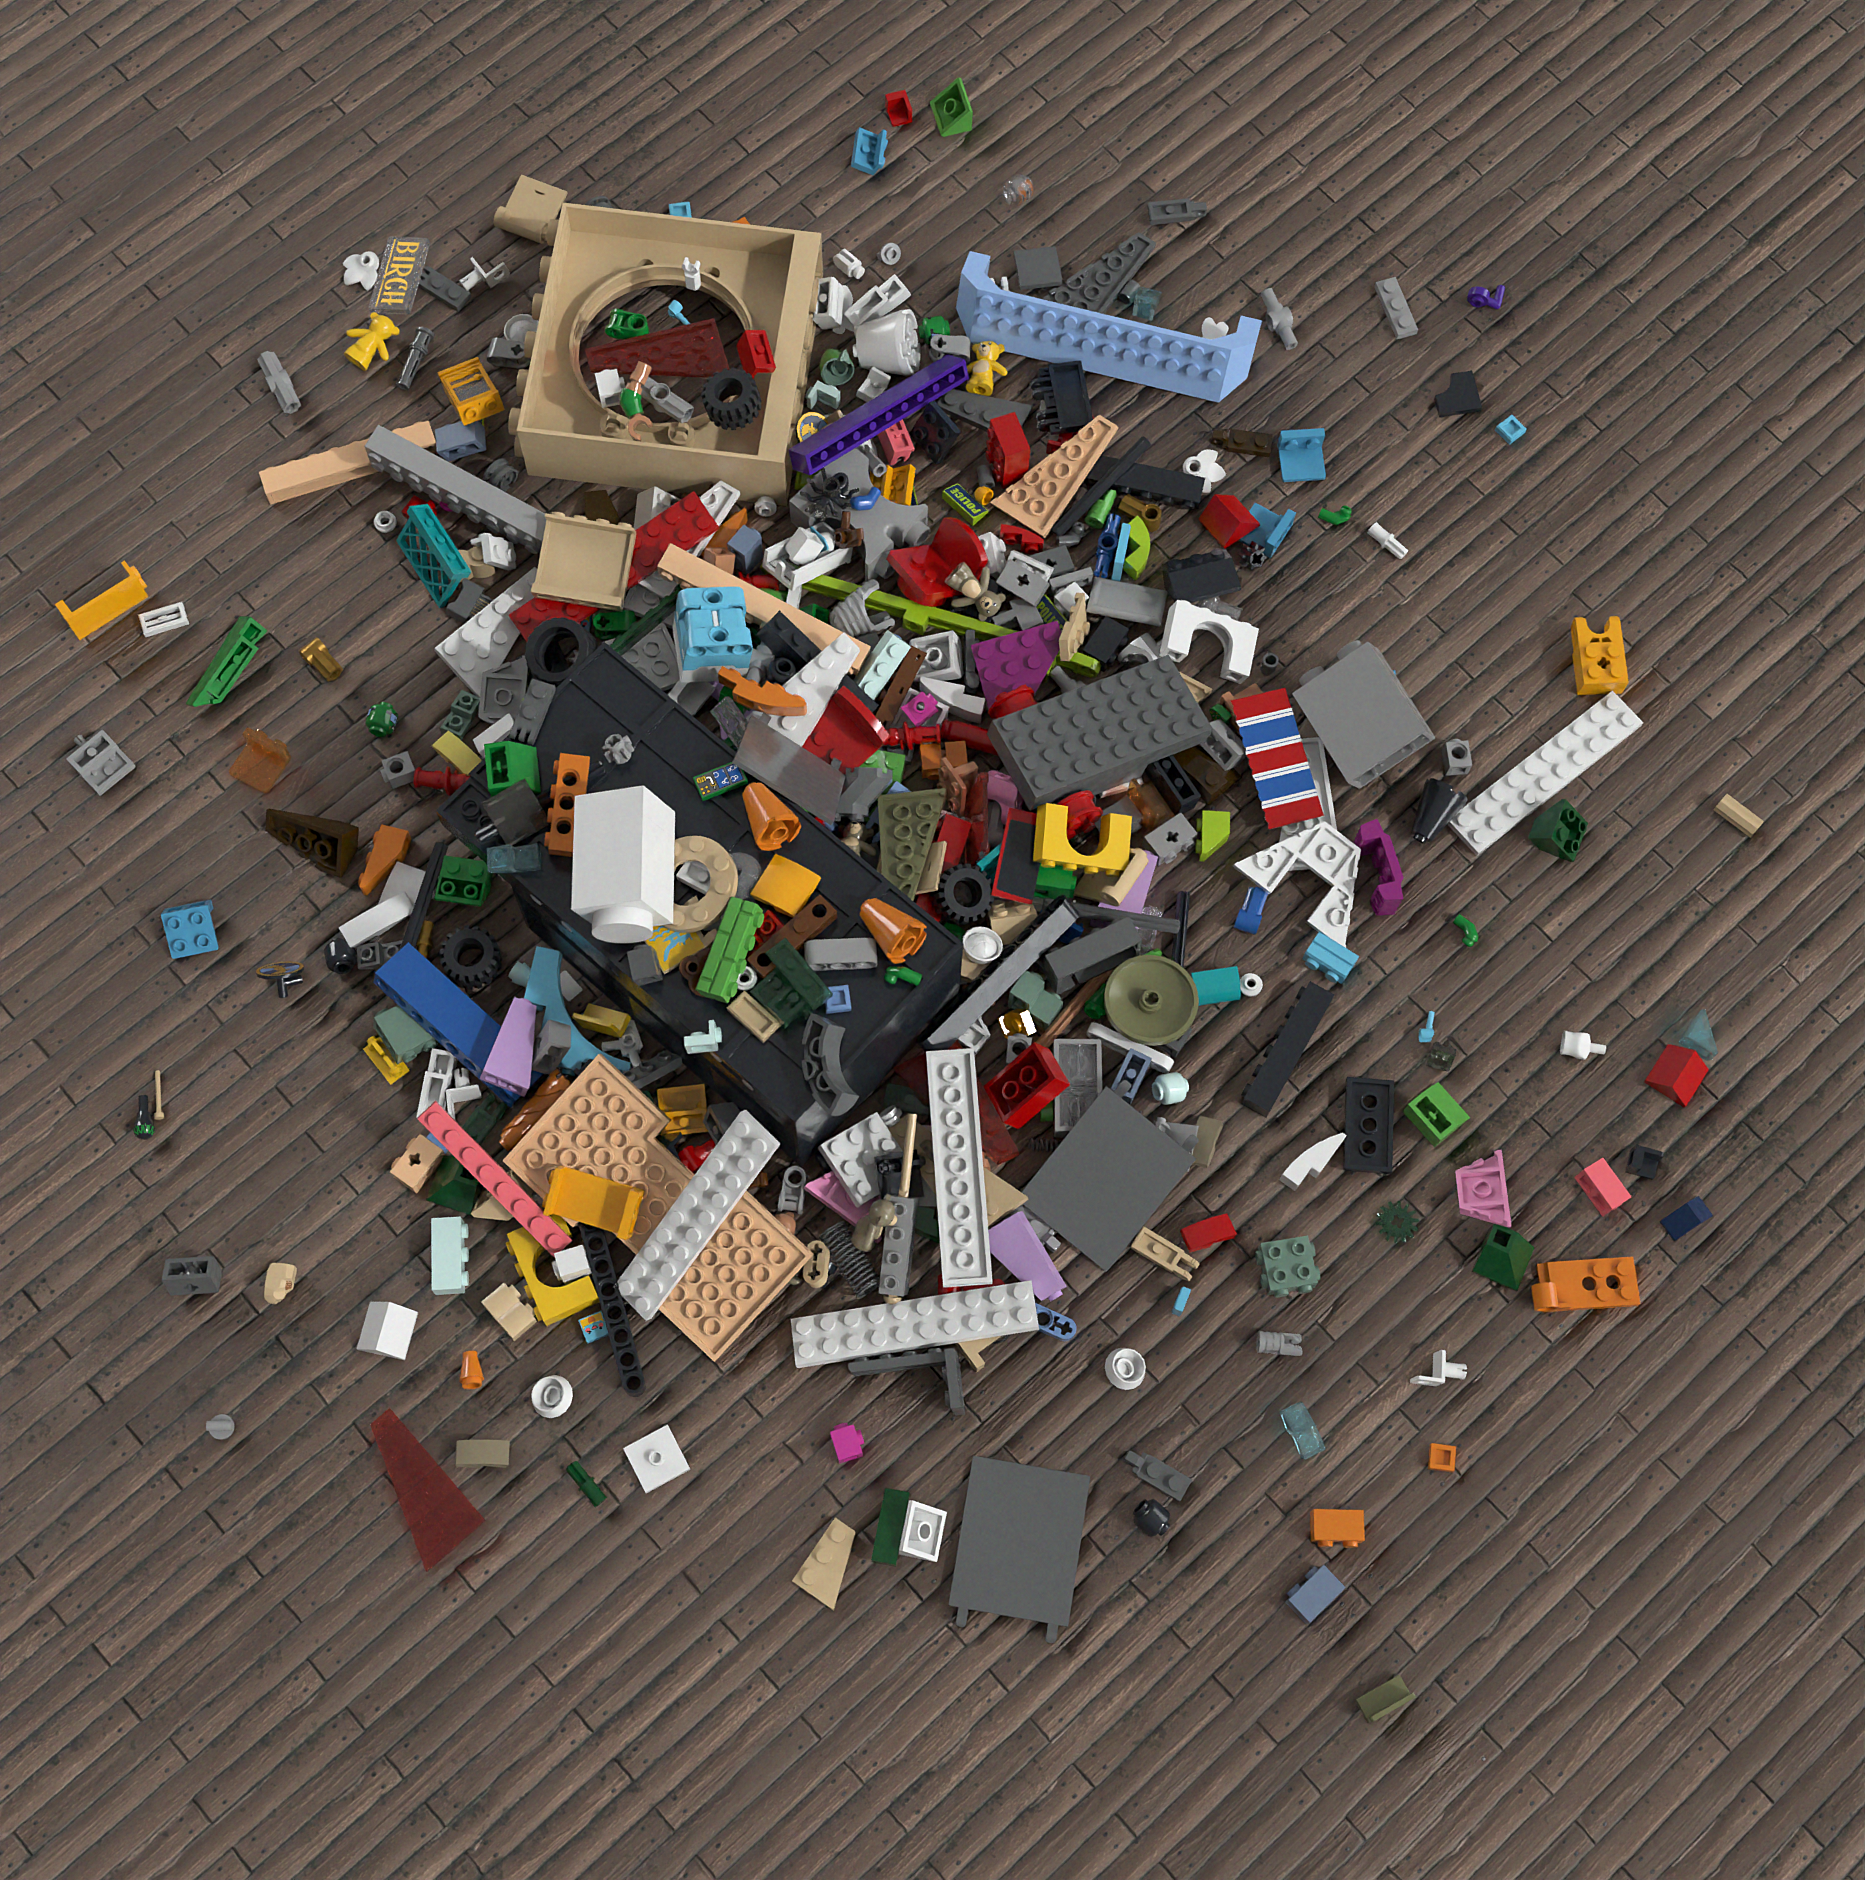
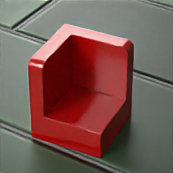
(898, 108)

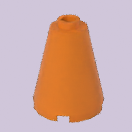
(769, 817)
(893, 929)

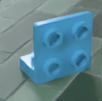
(1301, 455)
(1271, 529)
(189, 929)

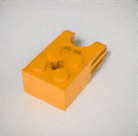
(1599, 658)

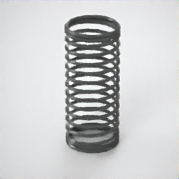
(826, 1237)

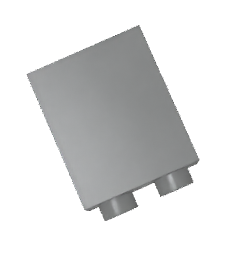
(1362, 713)

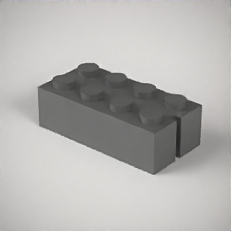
(1092, 955)

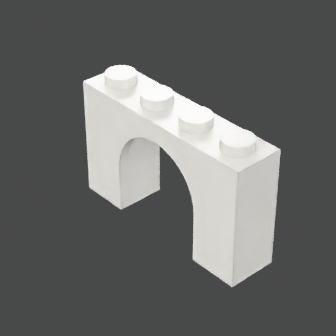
(1236, 636)

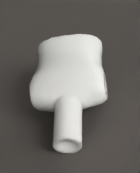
(1579, 1045)

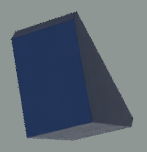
(1686, 1218)

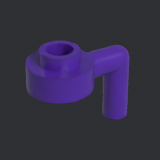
(1480, 297)

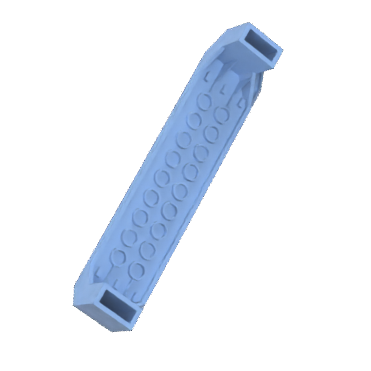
(1102, 341)

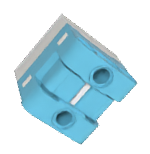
(711, 633)

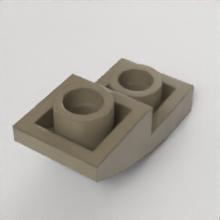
(1207, 1134)
(482, 1453)

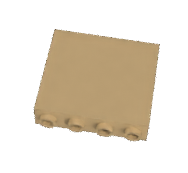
(584, 561)

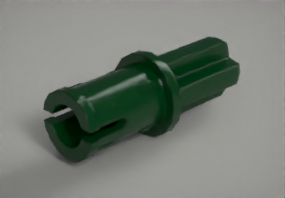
(586, 1483)

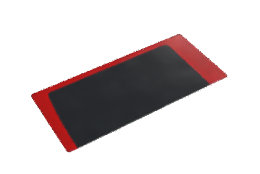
(1015, 870)

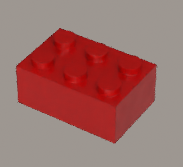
(1007, 449)
(1026, 1085)

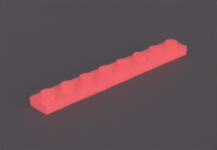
(494, 1178)

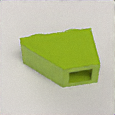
(1214, 832)

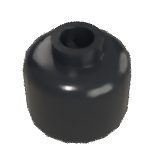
(780, 671)
(340, 956)
(1151, 1517)

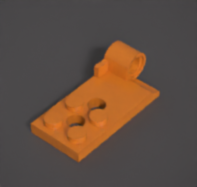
(1562, 1288)

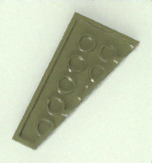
(906, 834)

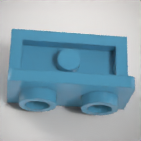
(869, 151)

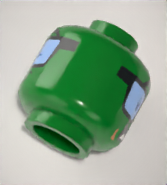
(933, 326)
(381, 719)

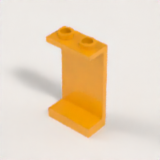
(106, 605)
(593, 1200)

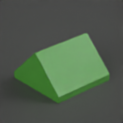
(952, 109)

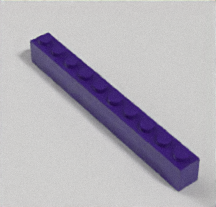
(878, 414)

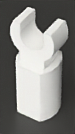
(692, 274)

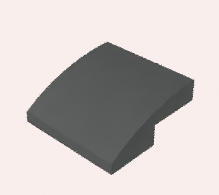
(1037, 268)

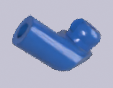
(865, 502)

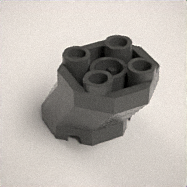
(860, 792)

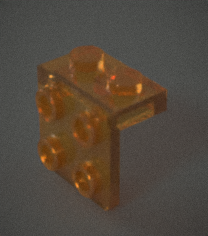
(260, 761)

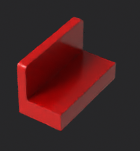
(755, 352)

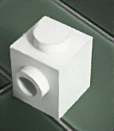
(609, 387)
(803, 547)
(1065, 599)

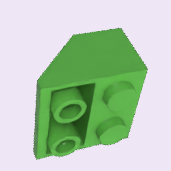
(1435, 1114)

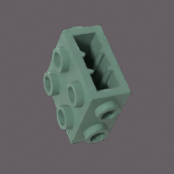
(402, 1034)
(1287, 1266)

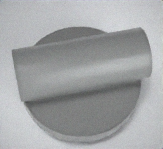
(889, 253)
(220, 1426)

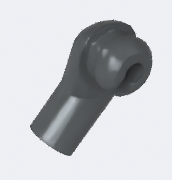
(1074, 536)

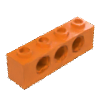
(577, 767)

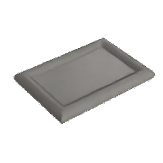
(1127, 601)

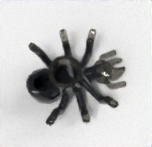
(833, 489)

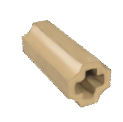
(1738, 815)

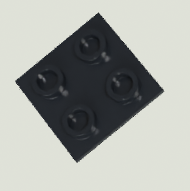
(889, 1174)

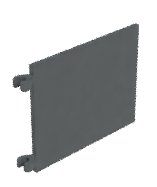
(790, 769)
(1107, 1177)
(1019, 1543)

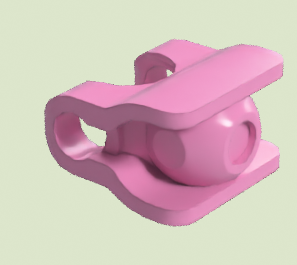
(1004, 791)

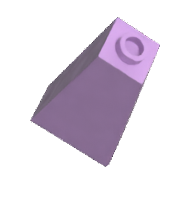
(1137, 894)
(512, 1053)
(1023, 1254)

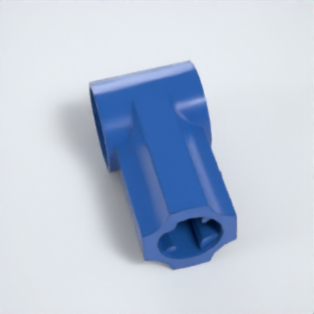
(1250, 914)

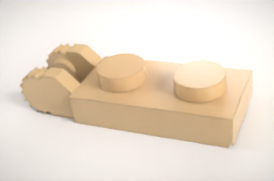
(1163, 1253)

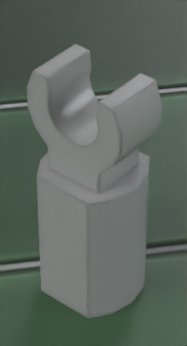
(876, 466)

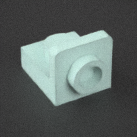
(703, 1042)

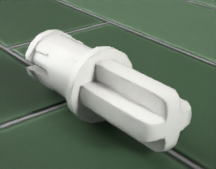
(1387, 540)

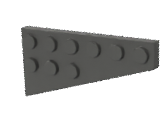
(1101, 282)

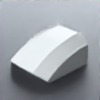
(943, 656)

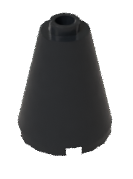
(1435, 809)

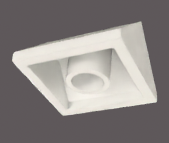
(387, 1330)
(922, 1531)

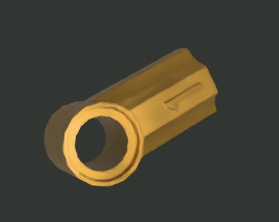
(1132, 507)
(317, 655)

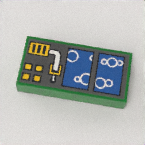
(719, 780)

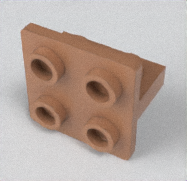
(957, 782)

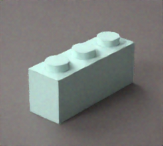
(881, 664)
(449, 1255)

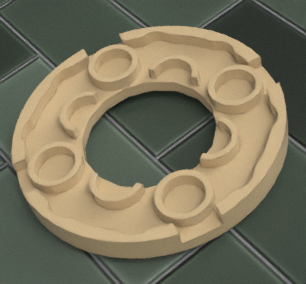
(722, 885)

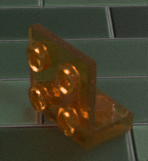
(1150, 804)

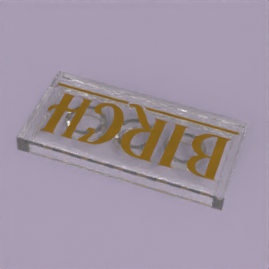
(399, 275)

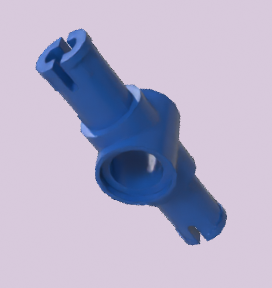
(1104, 554)

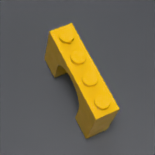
(1053, 848)
(551, 1302)

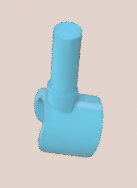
(674, 312)
(1427, 1033)

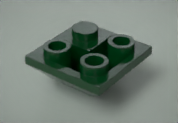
(1559, 831)
(454, 1187)
(1503, 1257)

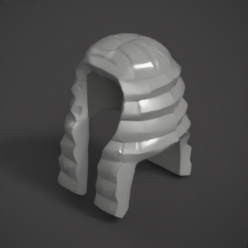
(851, 614)

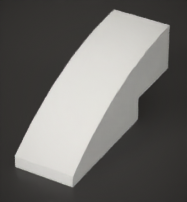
(878, 301)
(953, 696)
(377, 920)
(437, 1079)
(1311, 1161)

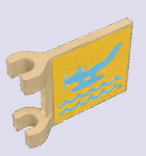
(675, 946)

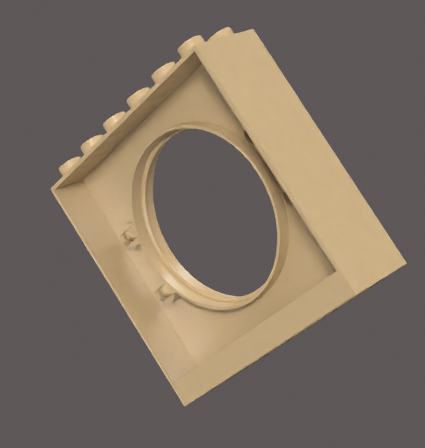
(605, 252)

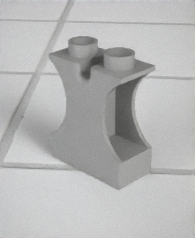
(882, 525)

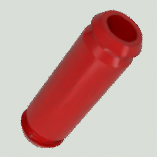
(974, 736)

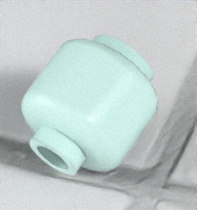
(1170, 1088)

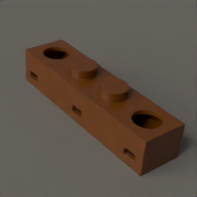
(900, 681)
(797, 931)

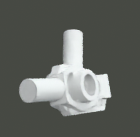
(629, 1044)

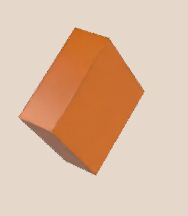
(1442, 1457)

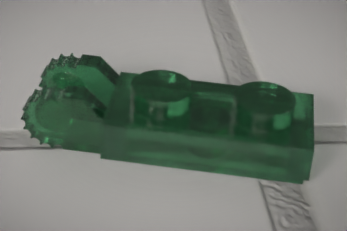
(481, 1122)

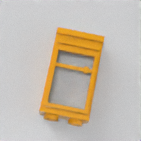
(470, 391)

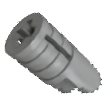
(1278, 1343)

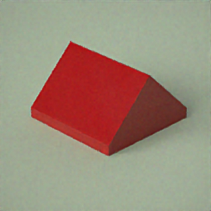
(1227, 519)
(1677, 1073)

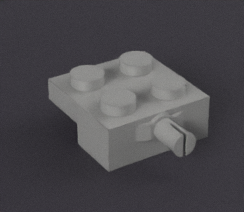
(100, 762)

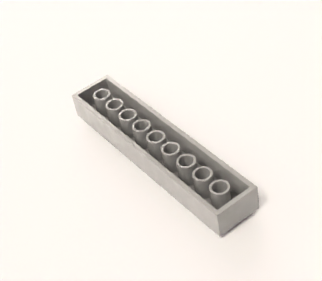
(456, 488)

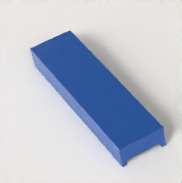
(444, 1009)

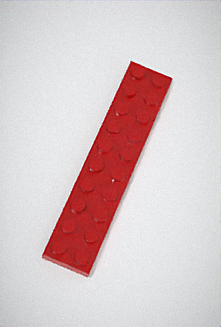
(681, 525)

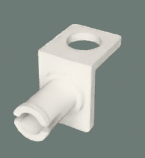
(479, 275)
(462, 1091)
(1441, 1370)

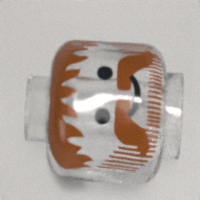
(1017, 189)

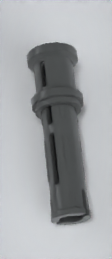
(417, 350)

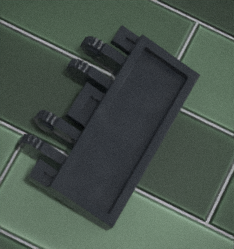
(1065, 398)

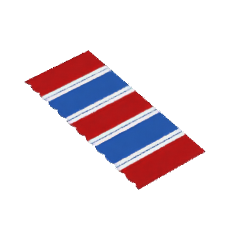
(1277, 758)

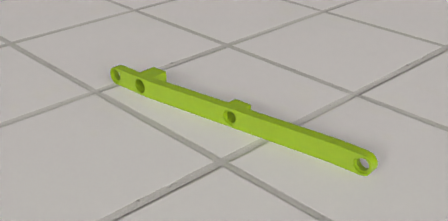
(918, 617)

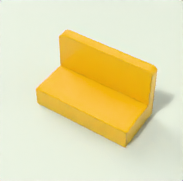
(603, 1020)

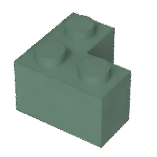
(1030, 995)

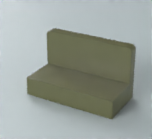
(1384, 1699)

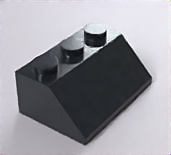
(1201, 576)

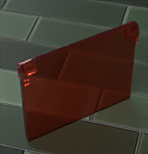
(977, 813)

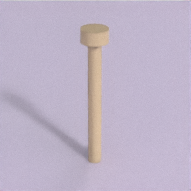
(158, 1115)

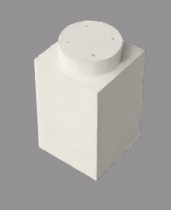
(623, 863)

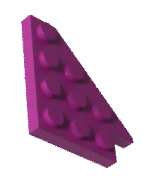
(1016, 659)

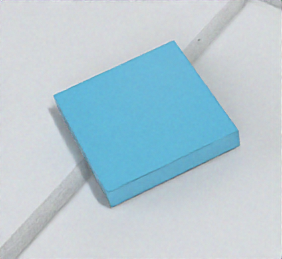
(1121, 552)

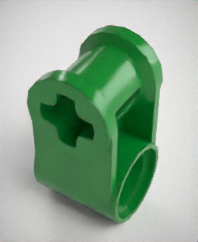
(624, 325)
(615, 622)

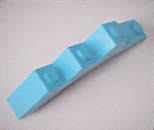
(545, 992)

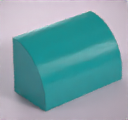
(1217, 985)

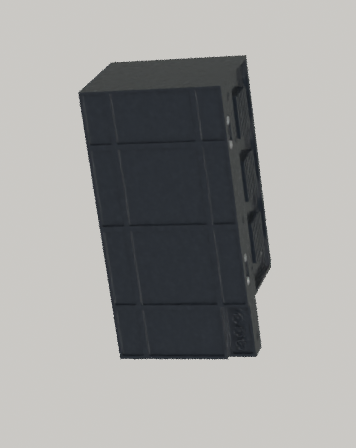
(669, 750)

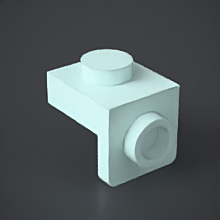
(824, 393)

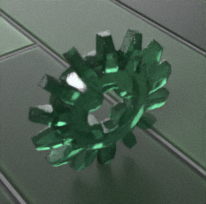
(1393, 1230)

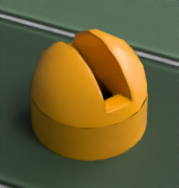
(983, 495)

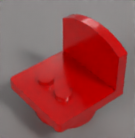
(926, 567)
(846, 732)

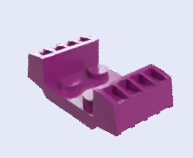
(1389, 891)

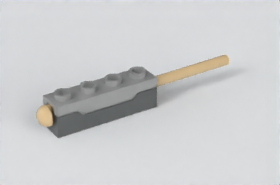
(900, 1236)

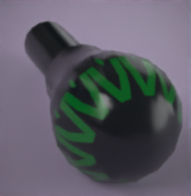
(143, 1125)

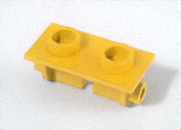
(384, 1061)

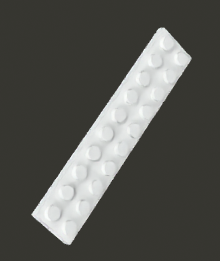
(1544, 773)
(958, 1168)
(697, 1214)
(914, 1324)

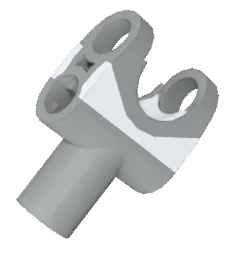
(1140, 650)

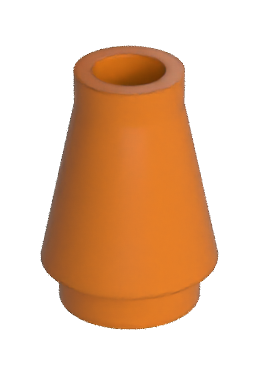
(471, 1373)

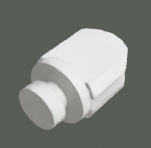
(848, 264)

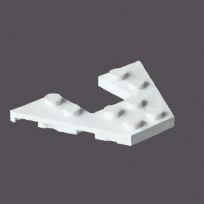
(1325, 854)

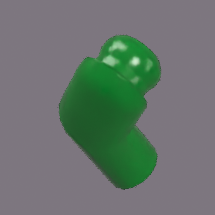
(1337, 517)
(1469, 929)
(904, 973)

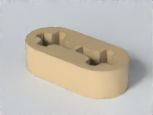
(820, 1264)

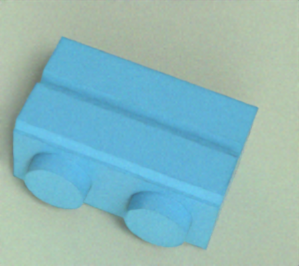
(1330, 958)

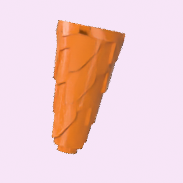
(534, 1109)

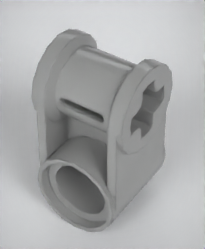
(952, 345)
(506, 354)
(792, 1195)

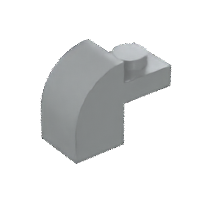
(1021, 615)

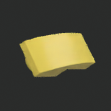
(456, 753)

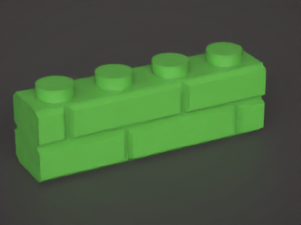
(730, 949)

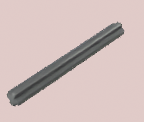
(1137, 919)

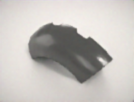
(822, 1065)

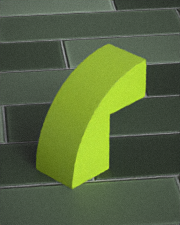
(1140, 545)

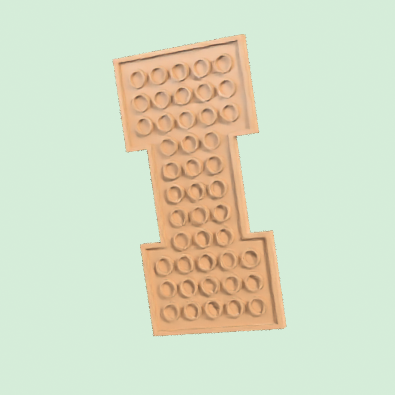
(611, 1132)

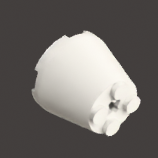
(889, 344)

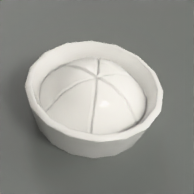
(518, 326)
(982, 945)
(1118, 1372)
(552, 1396)

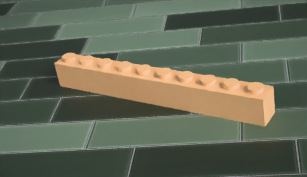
(694, 572)

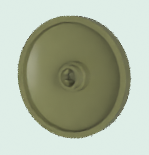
(1151, 1000)

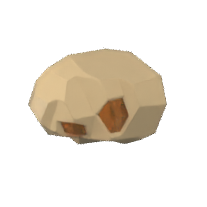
(279, 1281)

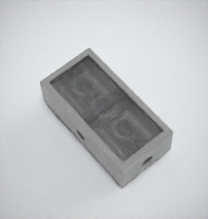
(1083, 1068)

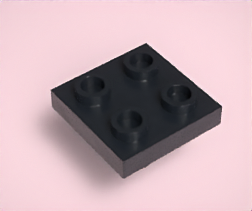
(935, 432)

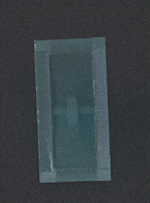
(1146, 303)
(1700, 1037)

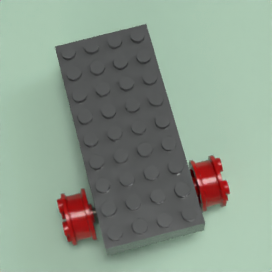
(1094, 736)

